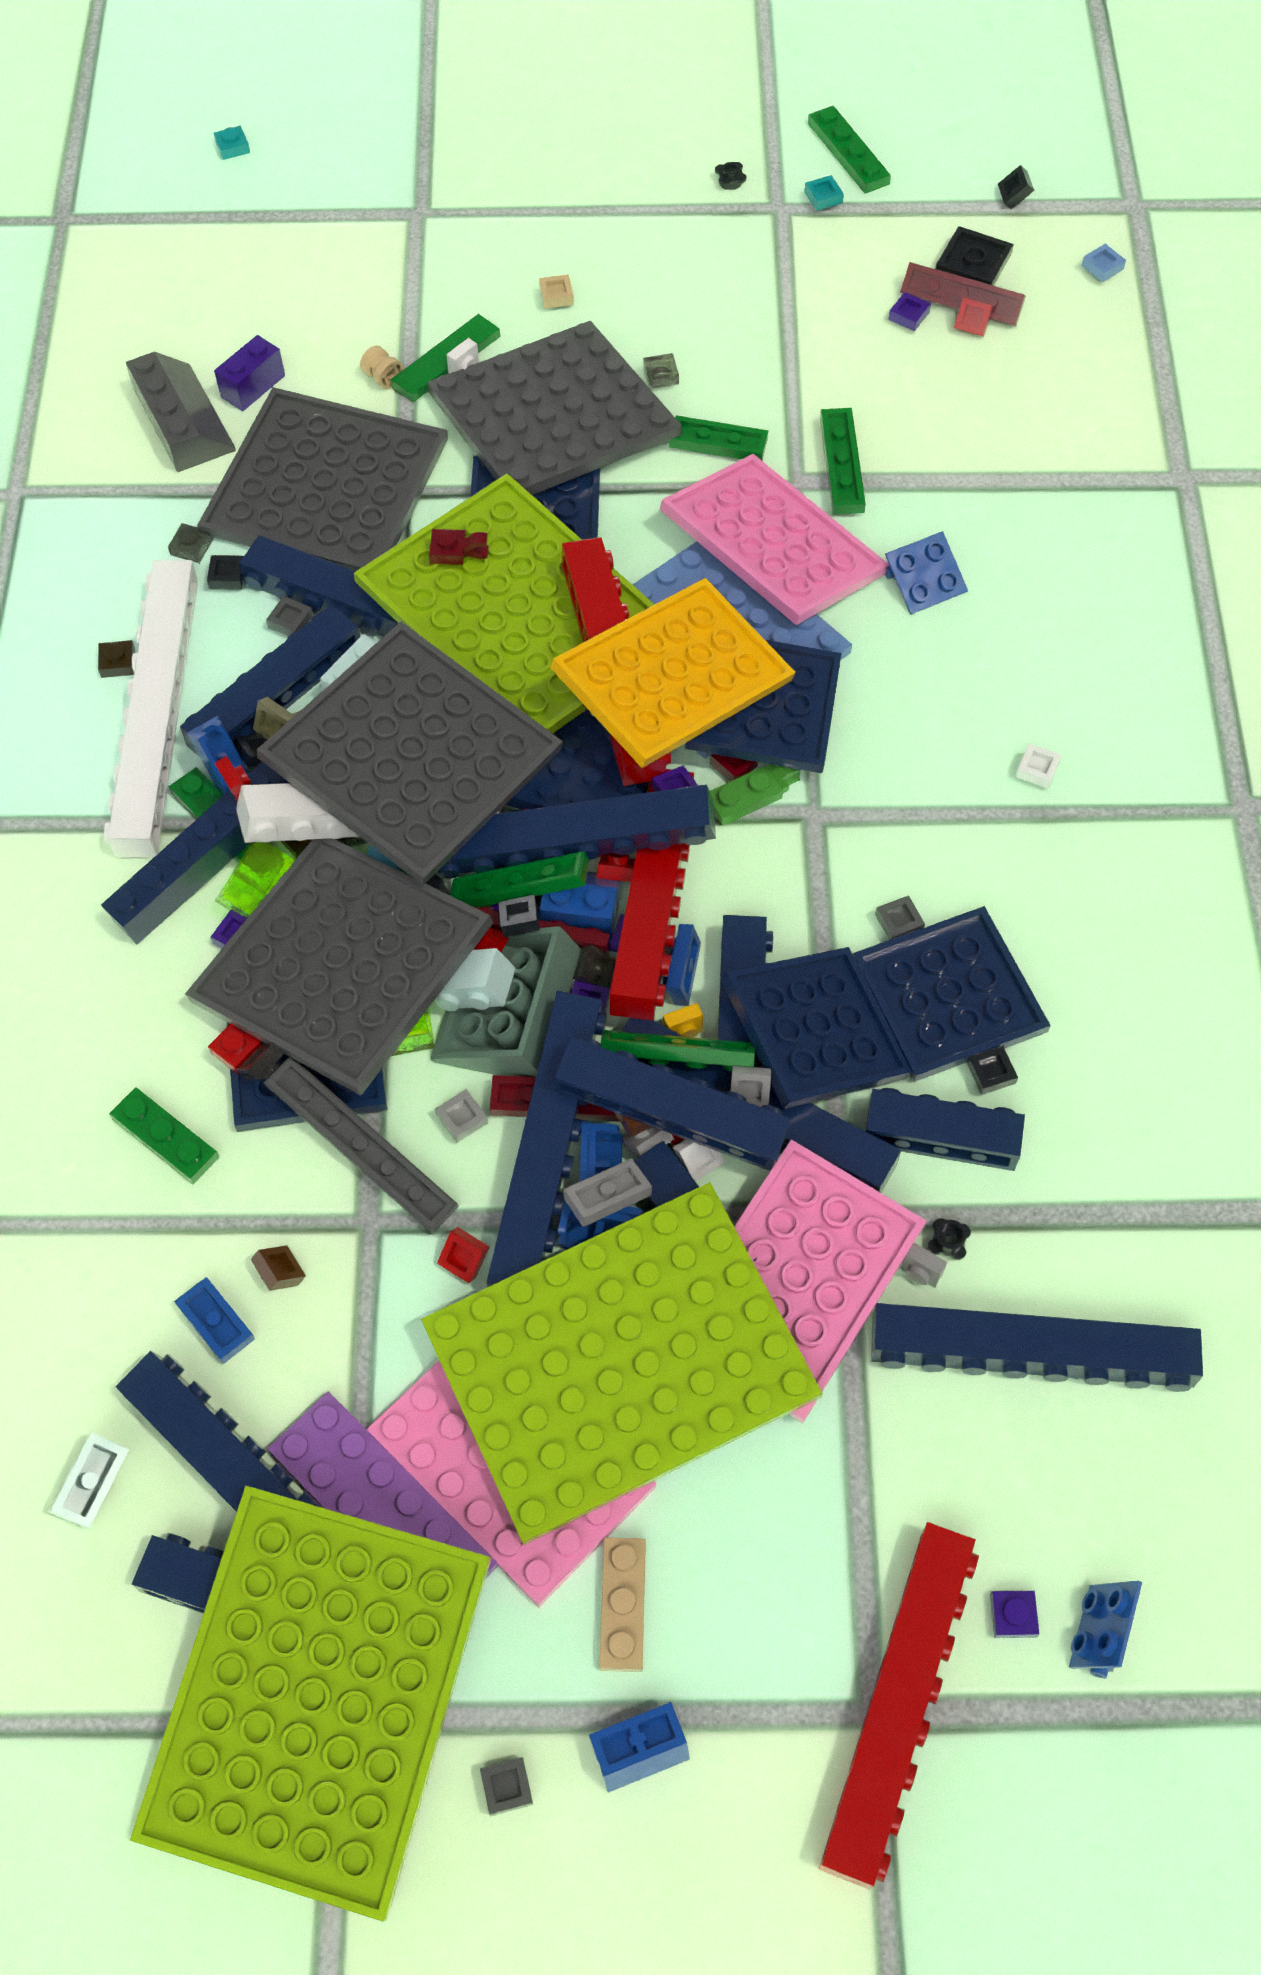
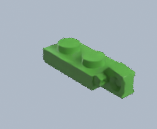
(752, 792)

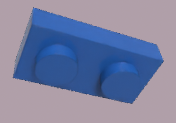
(683, 965)
(214, 1320)

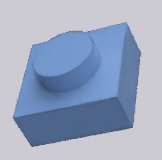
(1103, 262)

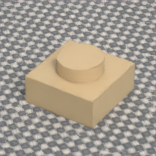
(556, 291)

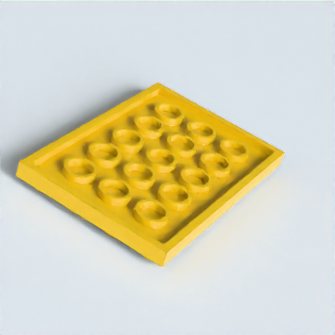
(672, 671)

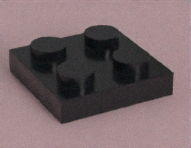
(975, 256)

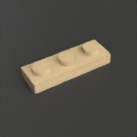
(622, 1605)

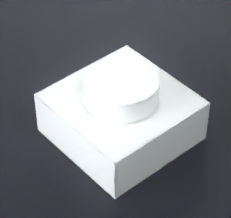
(462, 356)
(1038, 765)
(697, 1158)

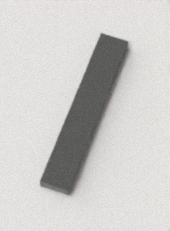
(361, 1145)

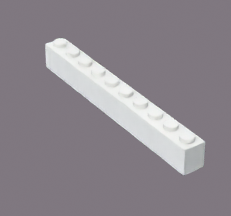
(152, 711)

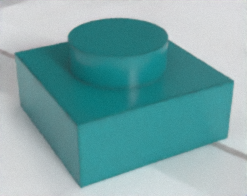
(231, 142)
(823, 192)

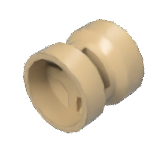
(383, 366)

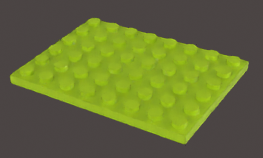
(496, 613)
(619, 1361)
(313, 1703)

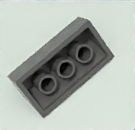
(179, 410)

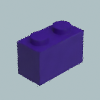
(249, 373)

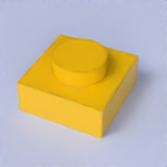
(685, 1021)

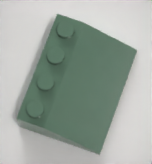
(512, 1036)

